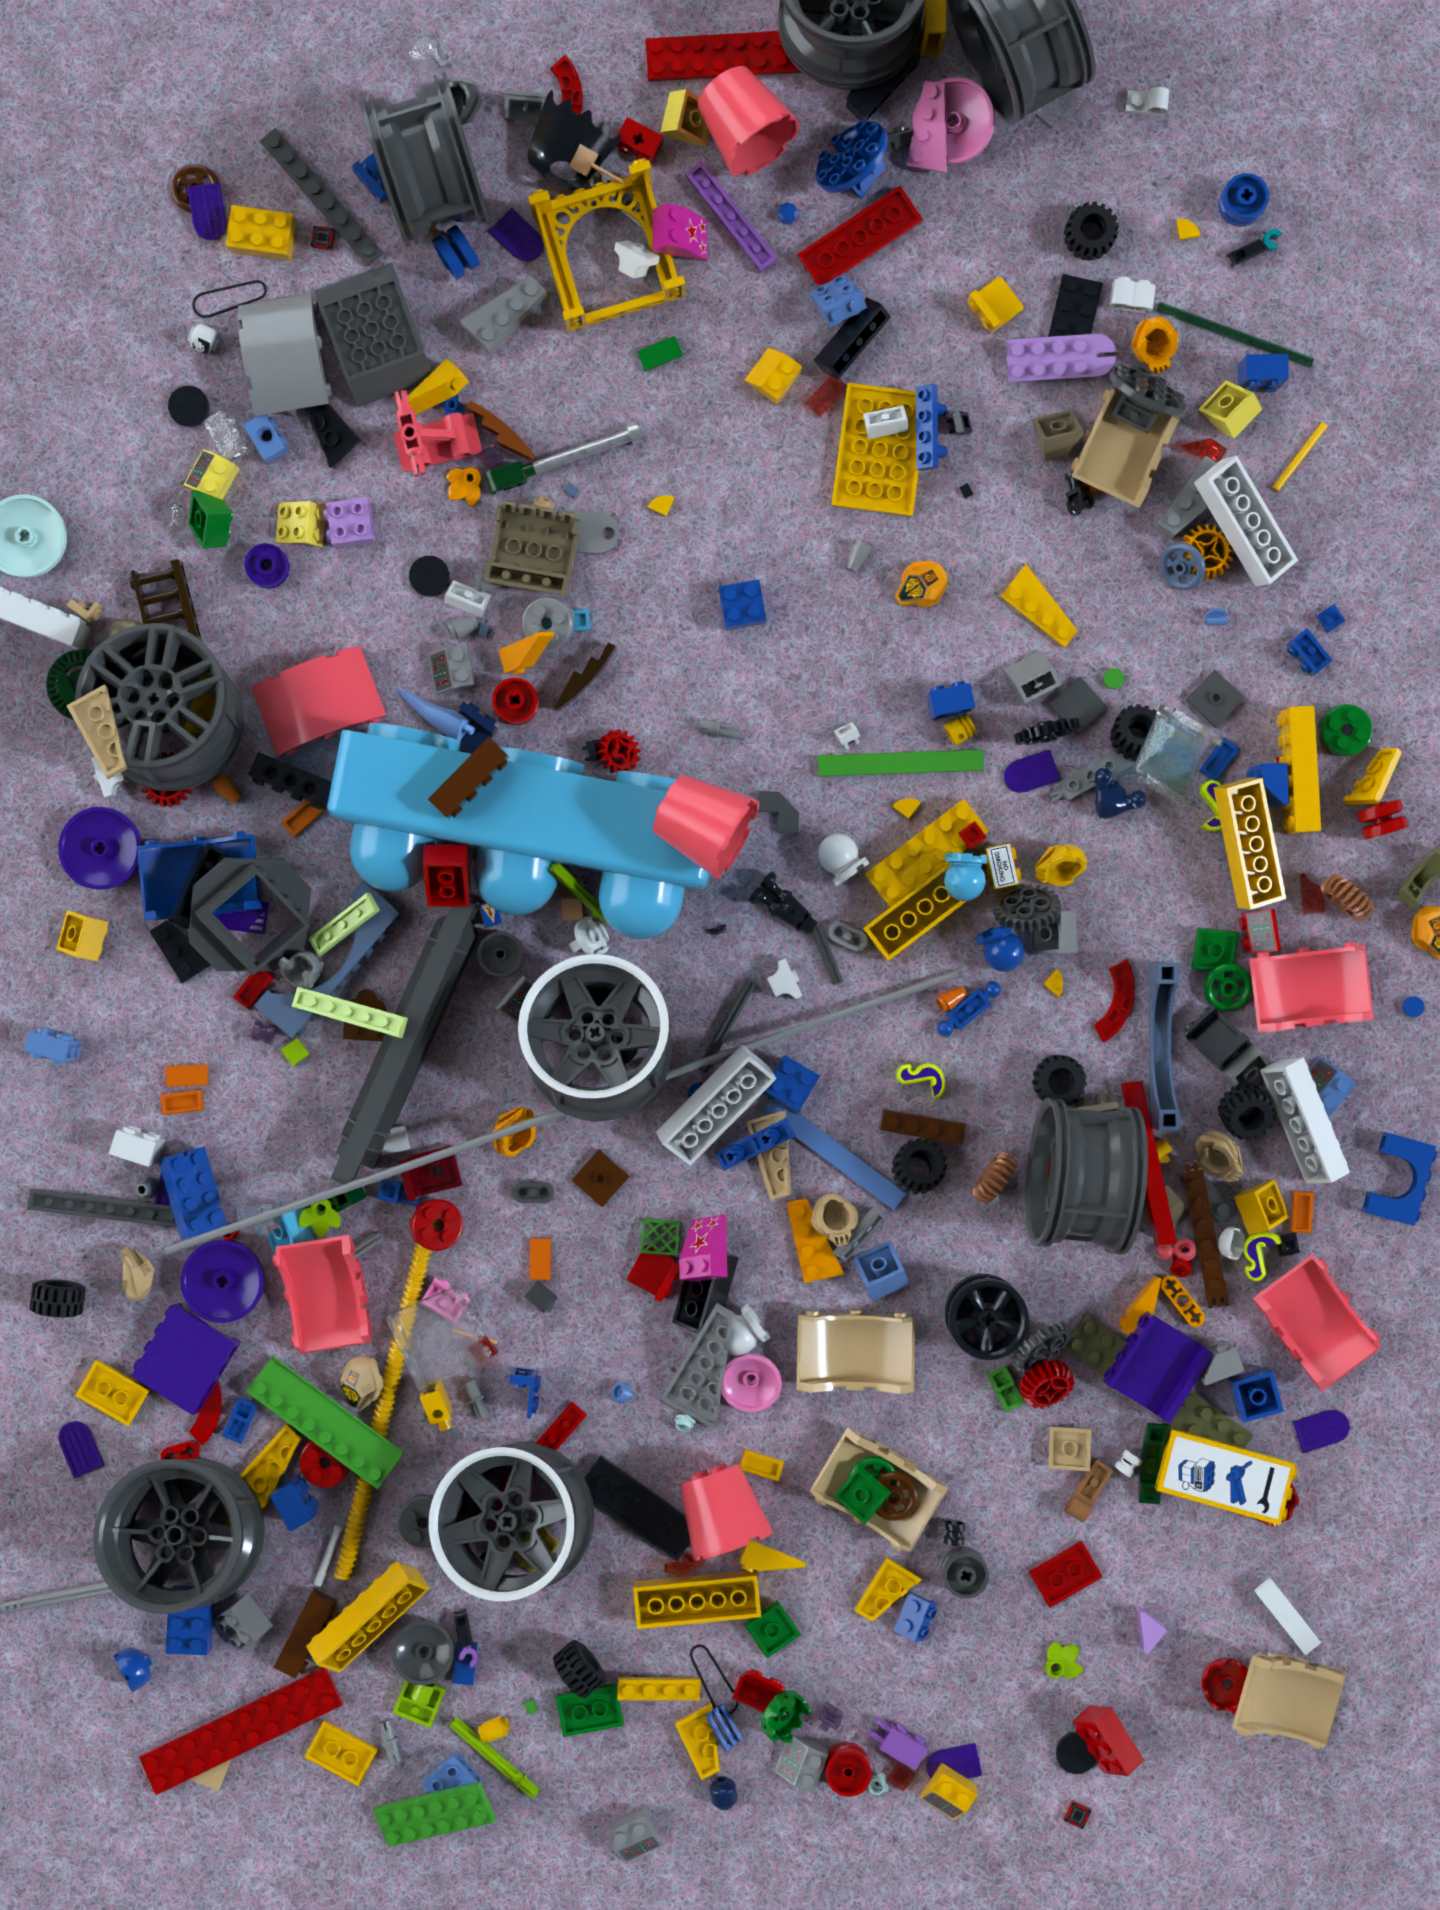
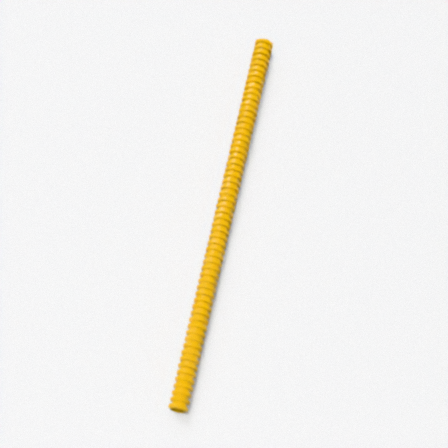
(381, 1419)

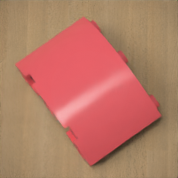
(318, 700)
(1311, 988)
(324, 1294)
(1317, 1322)

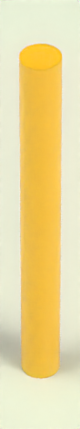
(1300, 456)

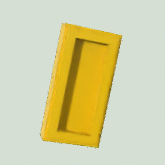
(761, 1465)

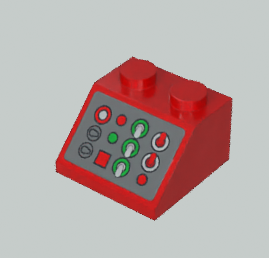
(1260, 931)

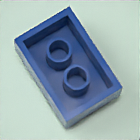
(190, 1630)

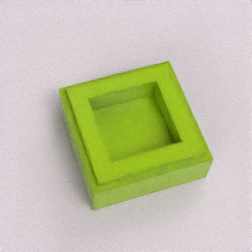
(295, 1051)

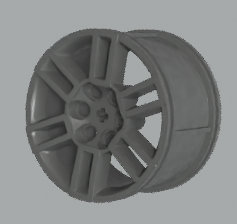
(125, 666)

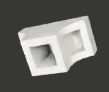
(634, 258)
(110, 785)
(785, 981)

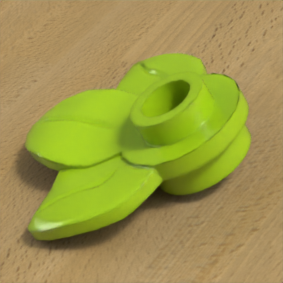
(320, 1219)
(1065, 1658)

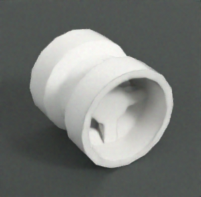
(1125, 1467)

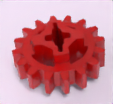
(609, 751)

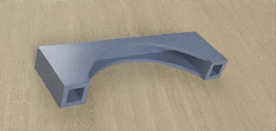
(1161, 993)
(294, 1020)

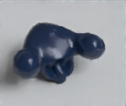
(1111, 796)

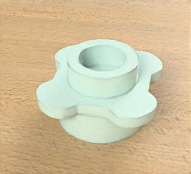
(684, 1422)
(878, 1789)

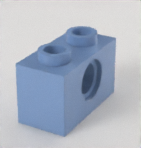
(257, 429)

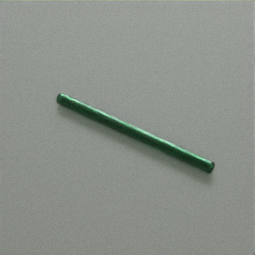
(1234, 334)

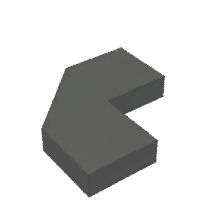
(776, 803)

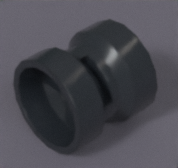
(954, 1535)

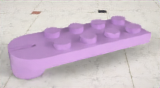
(1058, 357)

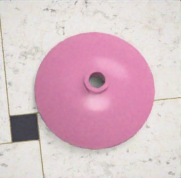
(754, 1393)

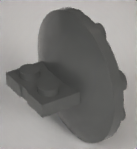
(1143, 402)

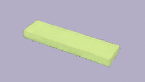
(344, 924)

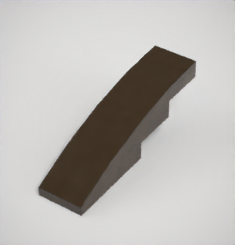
(579, 682)

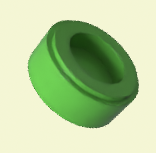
(1113, 678)

